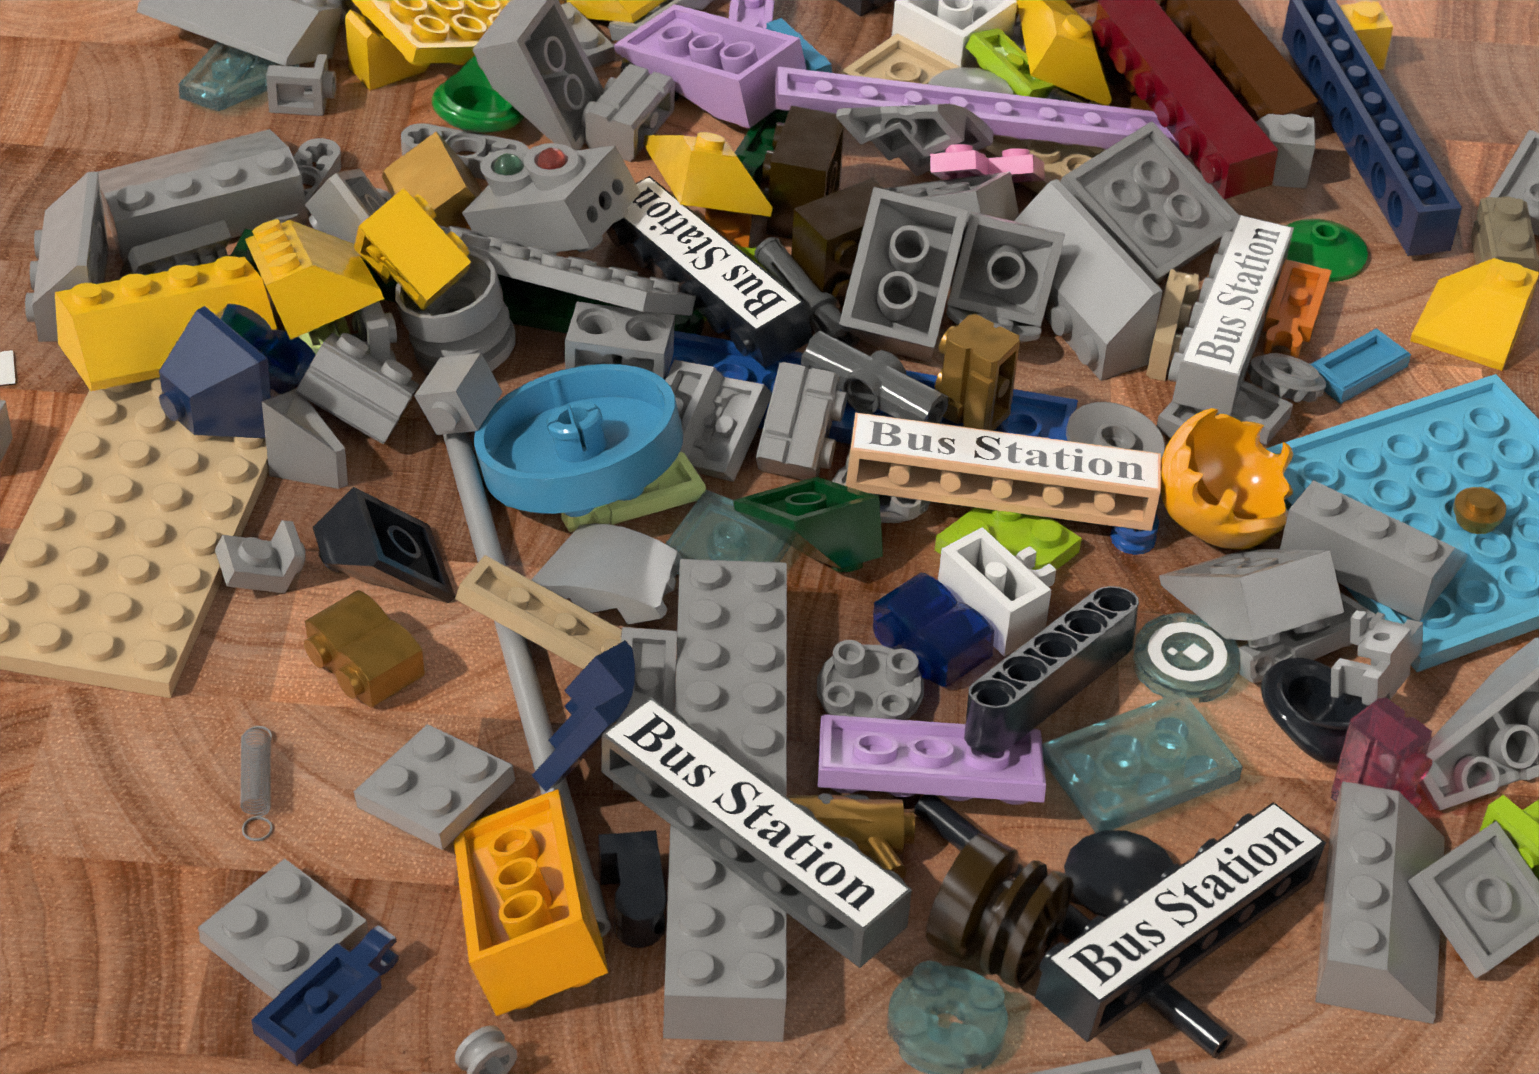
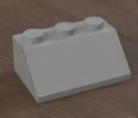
(68, 252)
(903, 273)
(1372, 550)

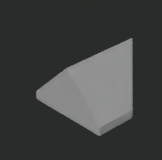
(301, 443)

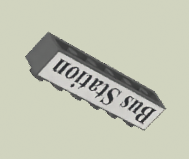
(756, 831)

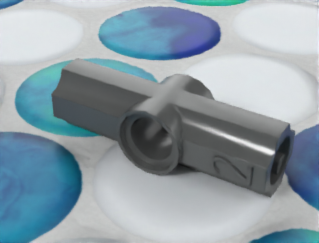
(875, 381)

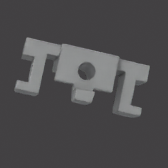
(1391, 651)

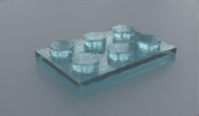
(1141, 762)

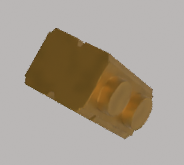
(978, 372)

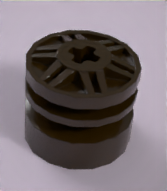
(995, 908)

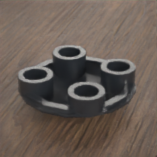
(1111, 867)

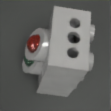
(552, 196)

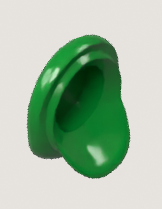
(472, 103)

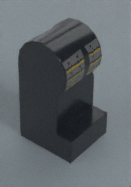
(640, 897)

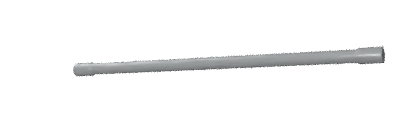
(516, 649)

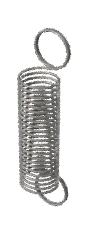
(254, 786)

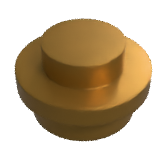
(1479, 510)

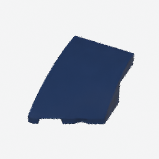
(596, 703)

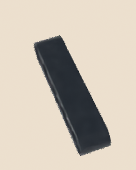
(1050, 669)

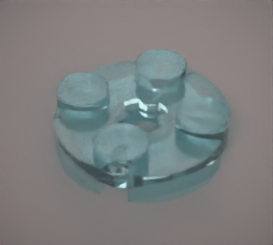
(952, 991)

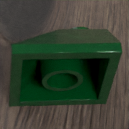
(820, 521)

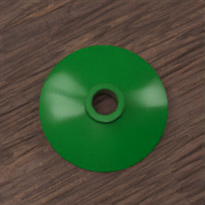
(1328, 247)

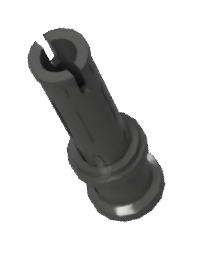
(820, 307)

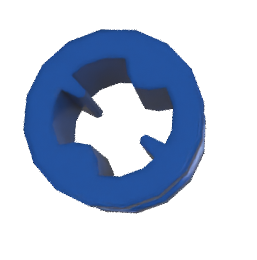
(1134, 541)

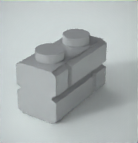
(628, 110)
(358, 386)
(800, 422)

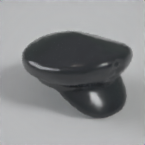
(1302, 706)

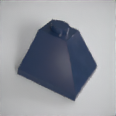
(215, 380)

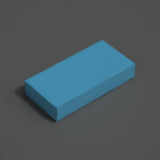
(1361, 365)

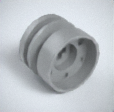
(462, 320)

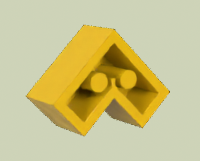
(409, 246)

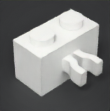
(999, 586)

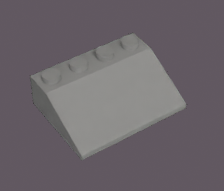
(229, 180)

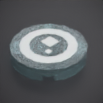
(1185, 655)

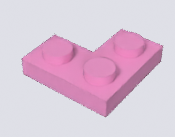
(963, 161)

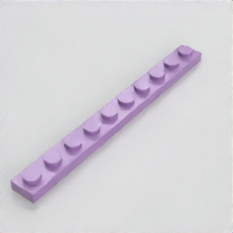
(1004, 113)

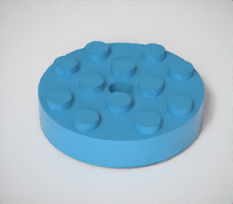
(537, 433)

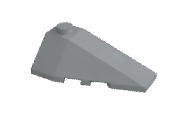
(1490, 736)

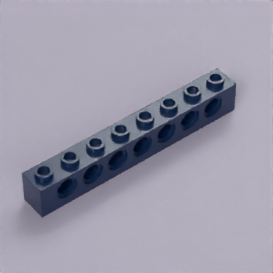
(1372, 127)

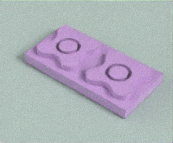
(927, 760)

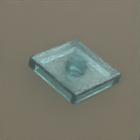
(720, 533)

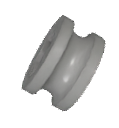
(486, 1052)

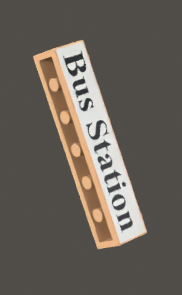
(1004, 471)

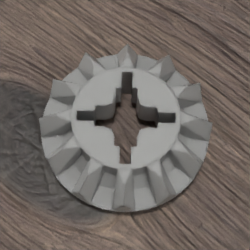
(1287, 377)

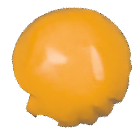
(1224, 481)

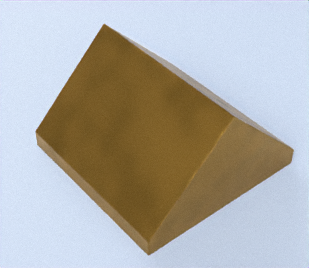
(438, 177)

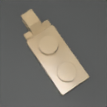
(1174, 315)

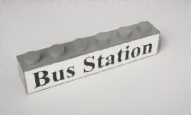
(1229, 315)

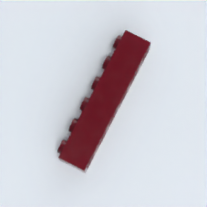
(1186, 96)

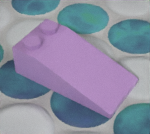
(715, 61)

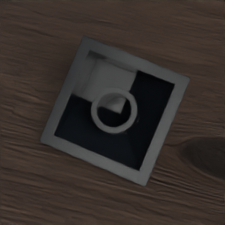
(382, 547)

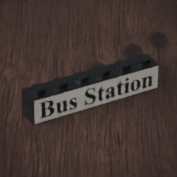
(728, 285)
(1177, 920)

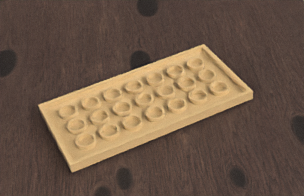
(123, 545)

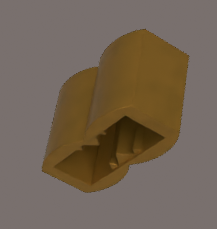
(363, 649)

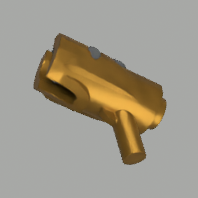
(874, 825)

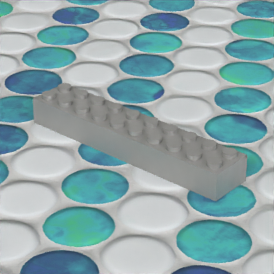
(732, 688)

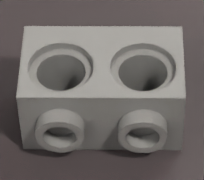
(620, 337)

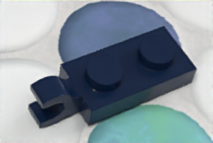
(325, 996)

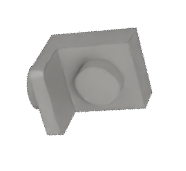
(300, 88)
(262, 563)

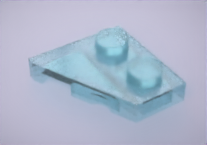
(225, 78)

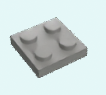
(434, 786)
(1482, 898)
(280, 928)

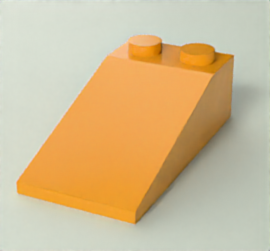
(527, 905)

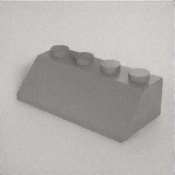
(272, 29)
(1098, 292)
(1375, 930)

